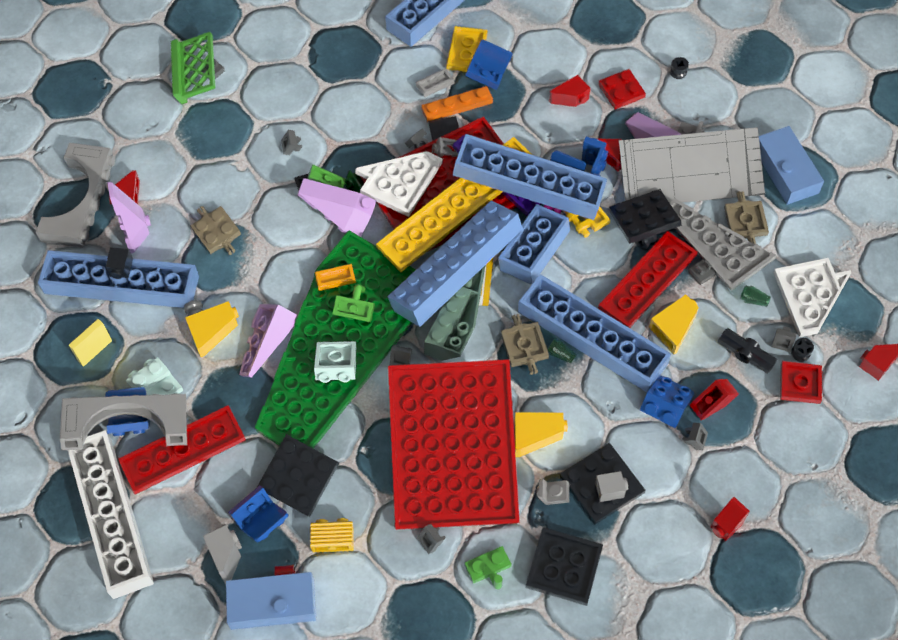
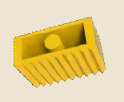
(332, 535)

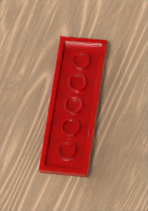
(647, 280)
(204, 440)

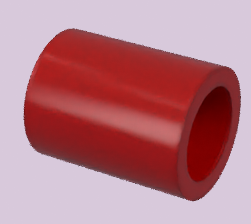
(284, 570)

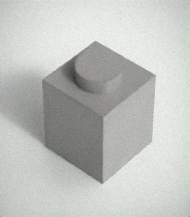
(611, 486)

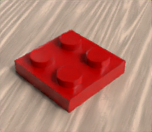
(622, 89)
(801, 382)

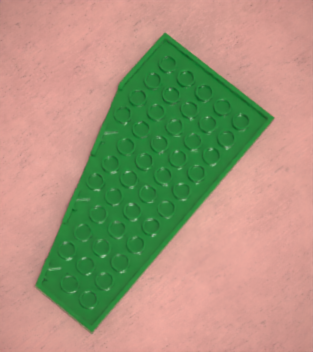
(305, 405)

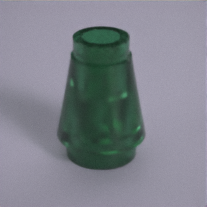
(754, 296)
(561, 350)

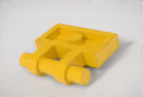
(599, 222)

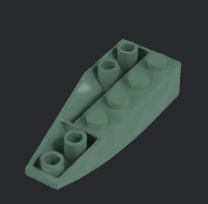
(455, 321)

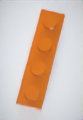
(457, 103)

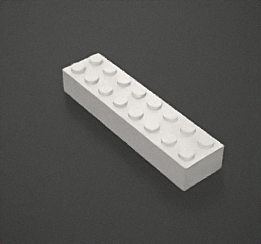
(110, 516)

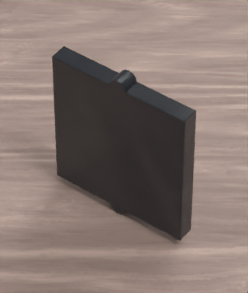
(442, 126)

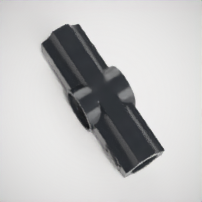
(747, 350)

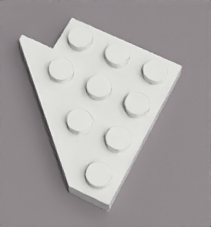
(399, 181)
(810, 292)

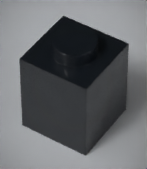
(119, 263)

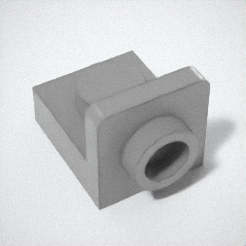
(686, 128)
(441, 148)
(553, 492)

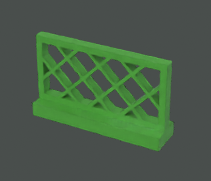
(180, 69)

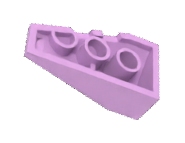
(645, 127)
(343, 207)
(130, 216)
(270, 328)

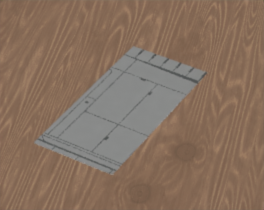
(694, 165)

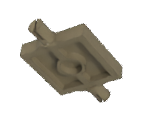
(746, 218)
(216, 230)
(524, 344)

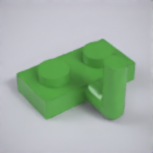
(323, 176)
(353, 306)
(488, 566)

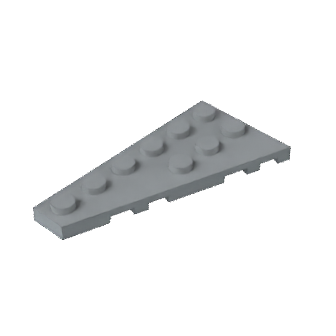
(727, 251)

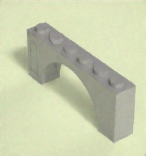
(74, 226)
(83, 414)

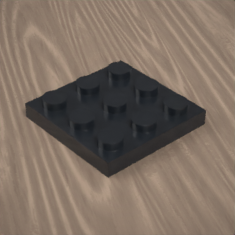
(645, 216)
(298, 475)
(583, 477)
(564, 566)

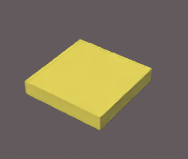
(90, 342)

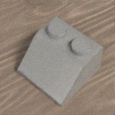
(224, 550)

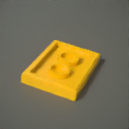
(463, 47)

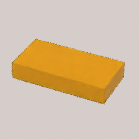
(335, 277)

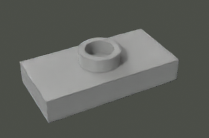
(435, 82)

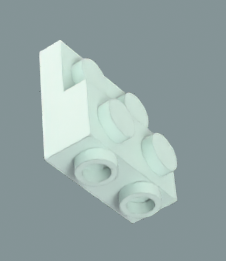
(335, 361)
(154, 378)

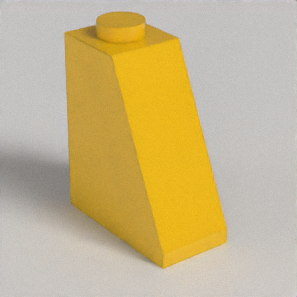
(674, 322)
(212, 326)
(537, 430)

